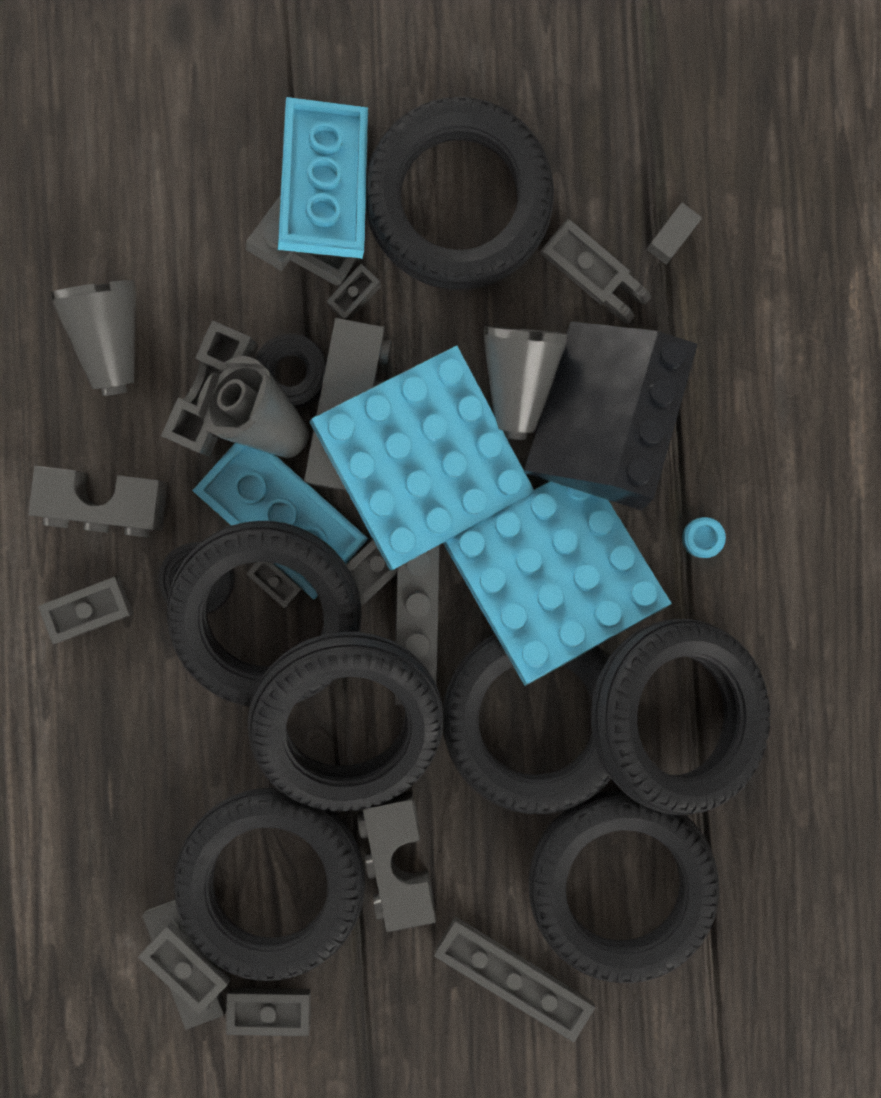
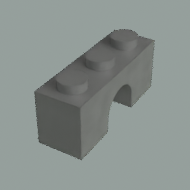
(217, 348)
(63, 496)
(403, 897)

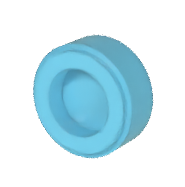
(703, 537)

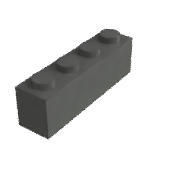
(350, 370)

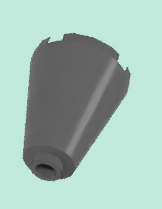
(101, 330)
(521, 375)
(251, 409)

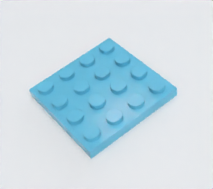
(422, 457)
(555, 577)

